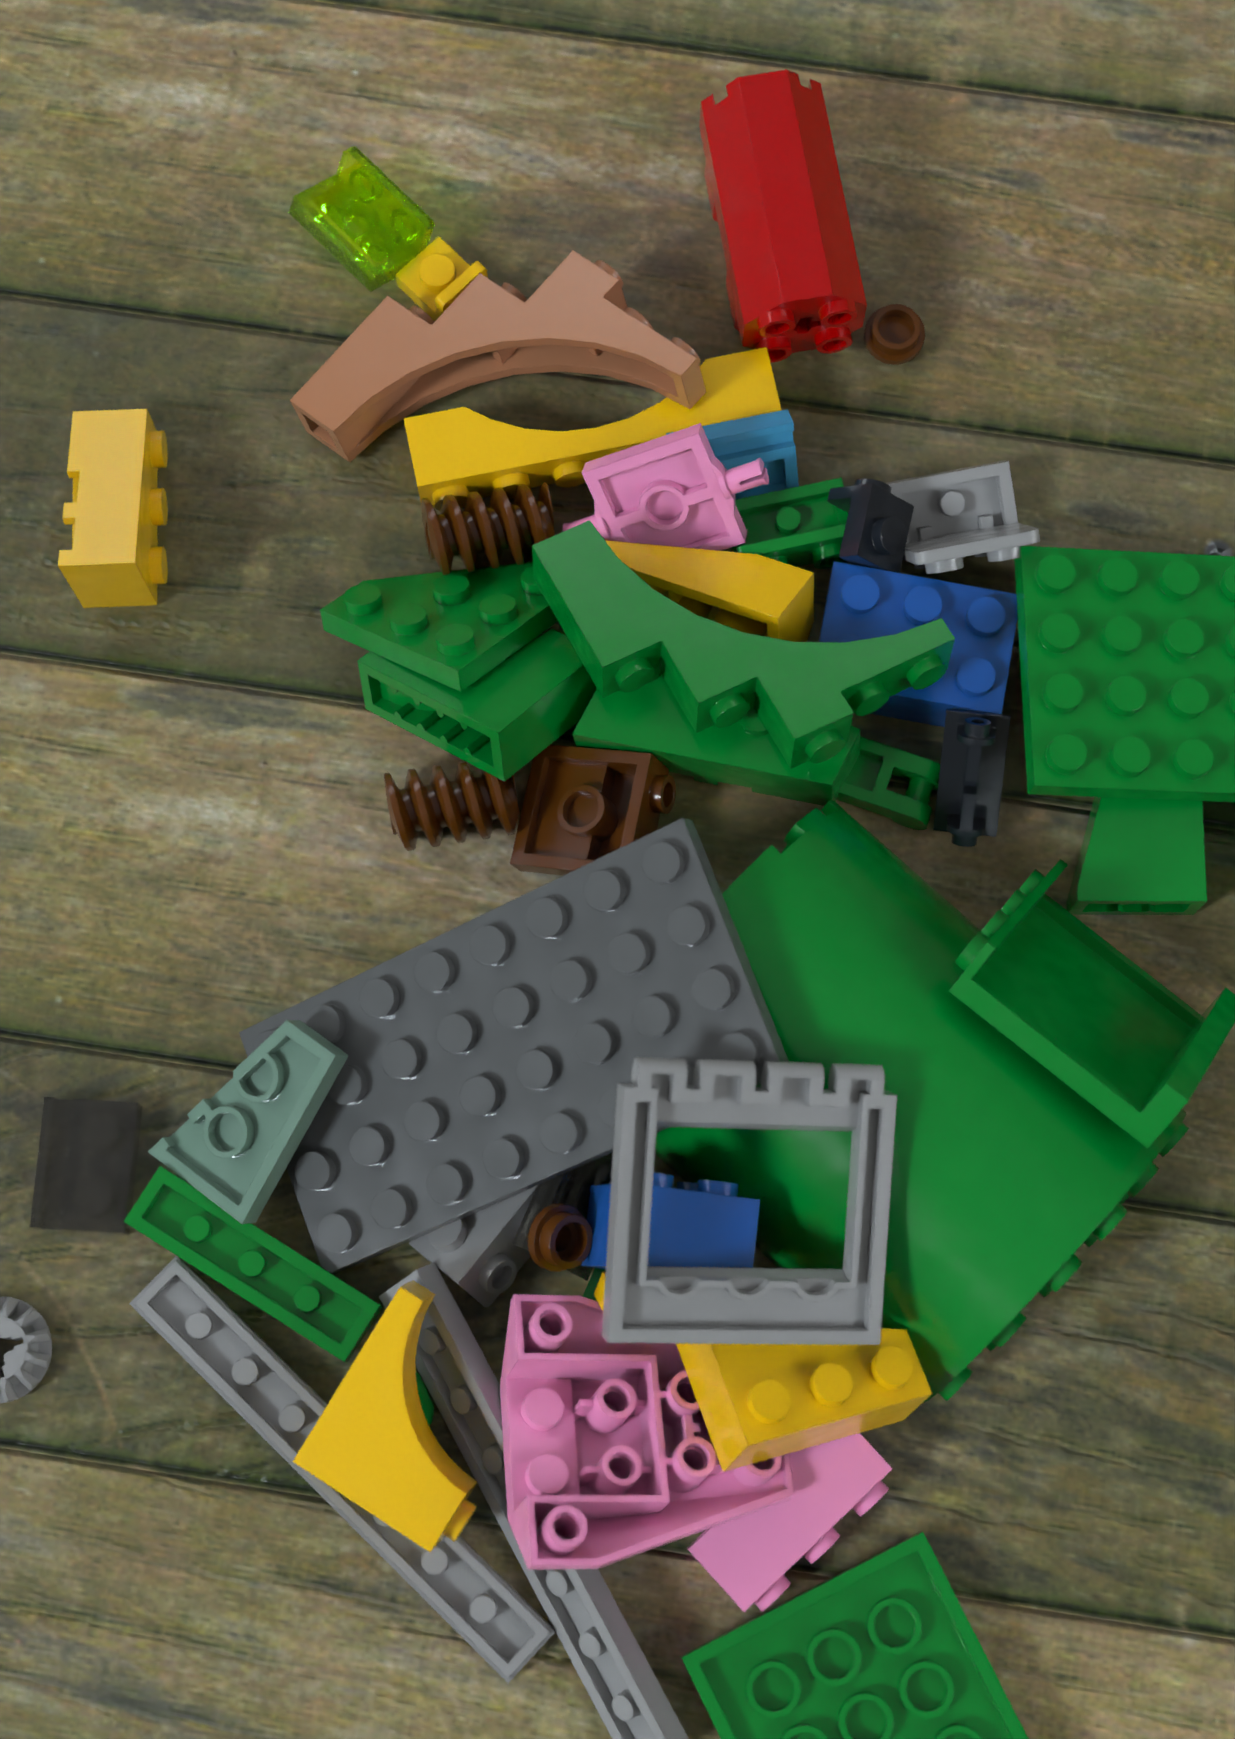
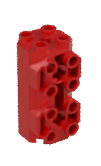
(781, 216)

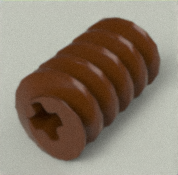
(487, 529)
(450, 805)

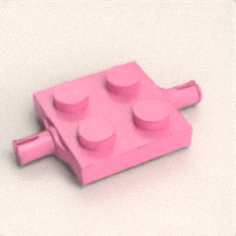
(670, 493)

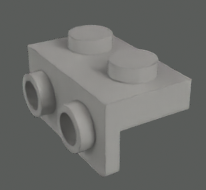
(480, 1249)

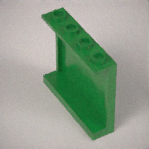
(1089, 1011)

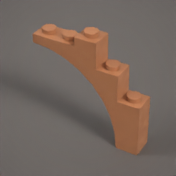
(489, 333)

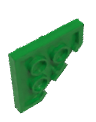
(444, 624)

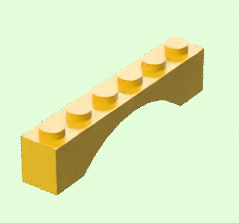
(469, 452)

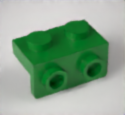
(794, 525)

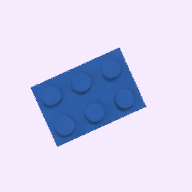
(884, 603)

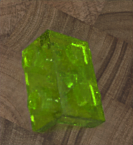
(363, 220)

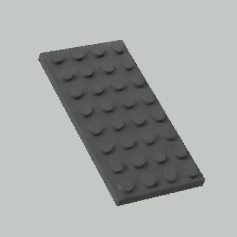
(507, 1039)

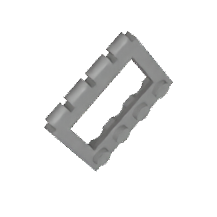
(749, 1303)

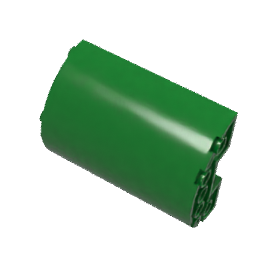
(990, 1150)

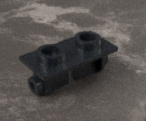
(971, 775)

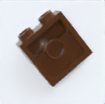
(587, 806)

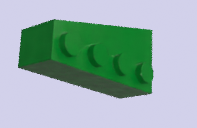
(735, 754)

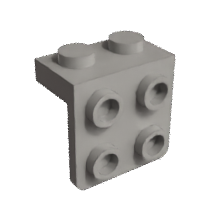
(963, 516)

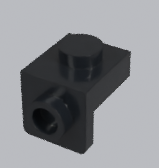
(874, 526)

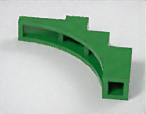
(717, 672)

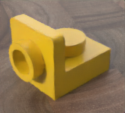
(437, 277)

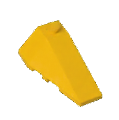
(728, 587)

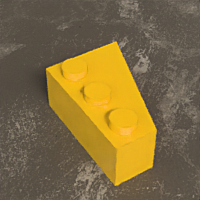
(115, 509)
(798, 1396)

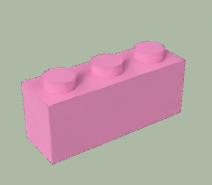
(758, 1548)

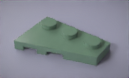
(253, 1125)

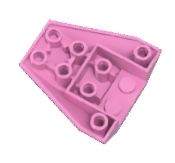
(609, 1443)

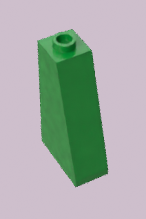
(1140, 859)

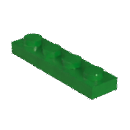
(253, 1265)

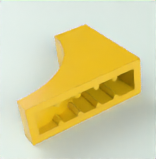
(378, 1441)

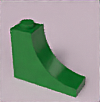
(498, 718)

